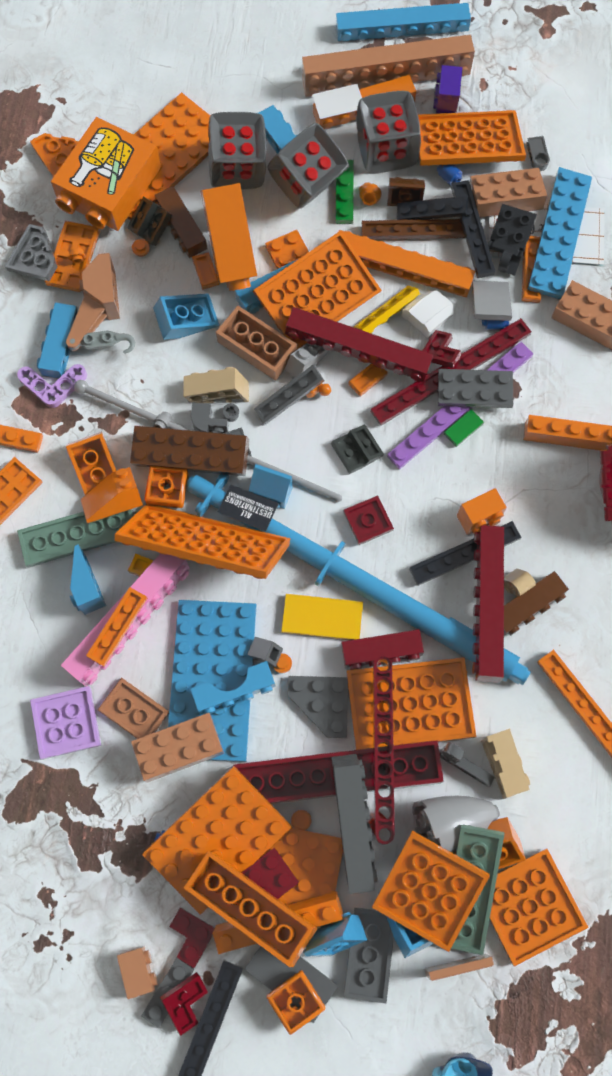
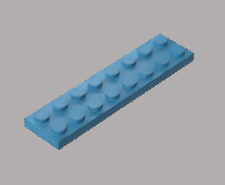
(560, 233)

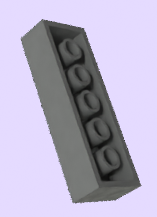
(353, 822)

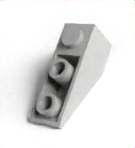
(304, 358)

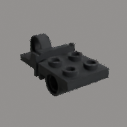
(510, 236)

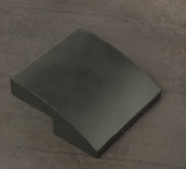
(149, 221)
(357, 449)

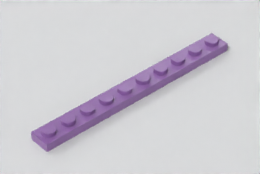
(450, 414)

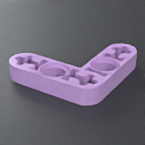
(49, 390)

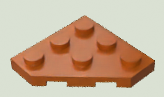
(53, 150)

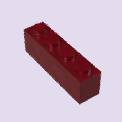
(394, 646)

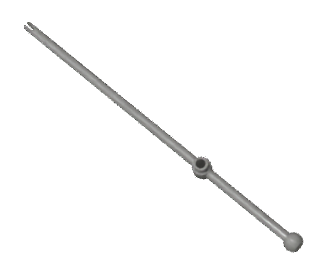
(163, 421)

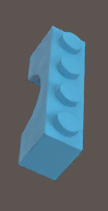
(209, 697)

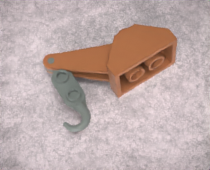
(98, 303)

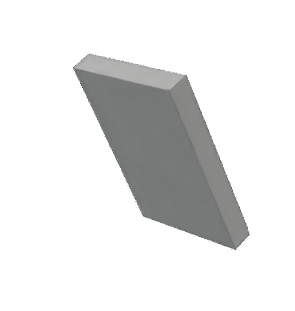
(491, 300)

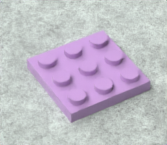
(65, 722)

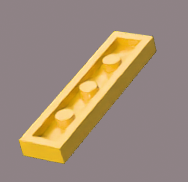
(389, 308)

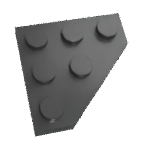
(33, 255)
(322, 701)

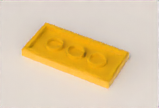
(322, 617)

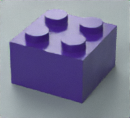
(448, 90)

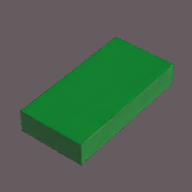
(464, 428)

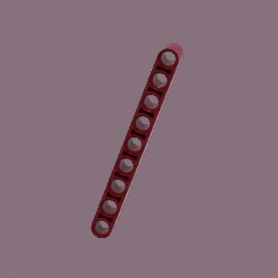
(383, 759)

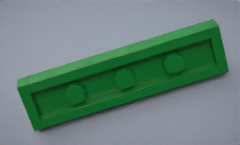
(344, 195)

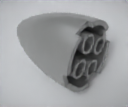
(441, 818)

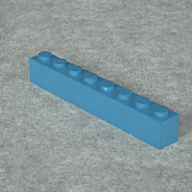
(403, 21)

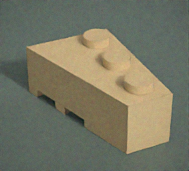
(216, 385)
(506, 763)

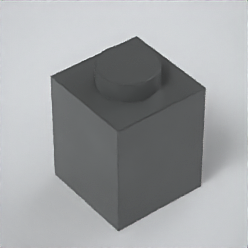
(265, 650)

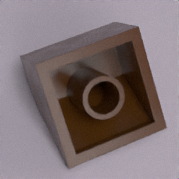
(405, 190)

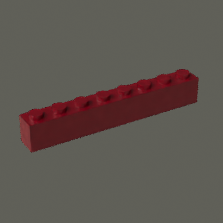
(358, 344)
(489, 604)

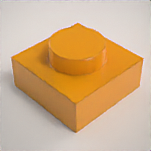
(139, 565)

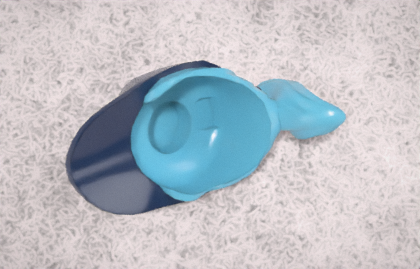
(464, 1065)

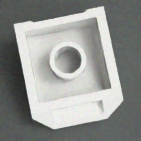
(428, 312)

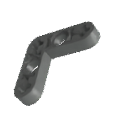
(454, 756)

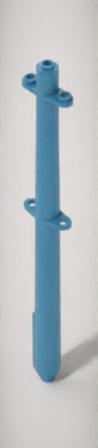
(444, 630)

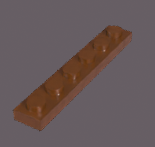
(412, 229)

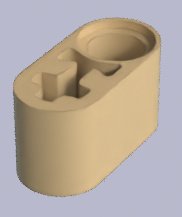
(518, 582)

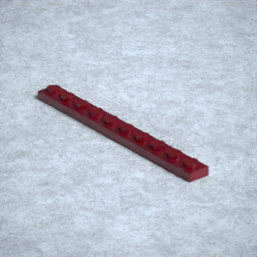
(468, 361)

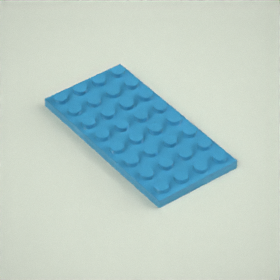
(214, 649)

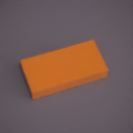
(205, 270)
(367, 379)

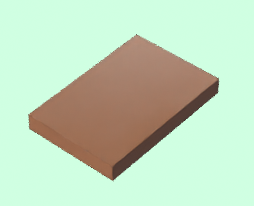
(133, 710)
(459, 967)

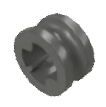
(227, 408)

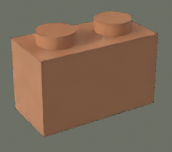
(137, 972)

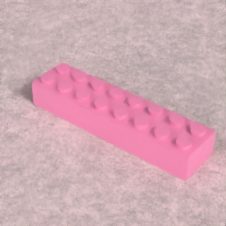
(155, 583)

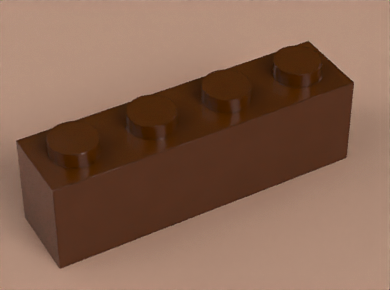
(182, 223)
(535, 600)

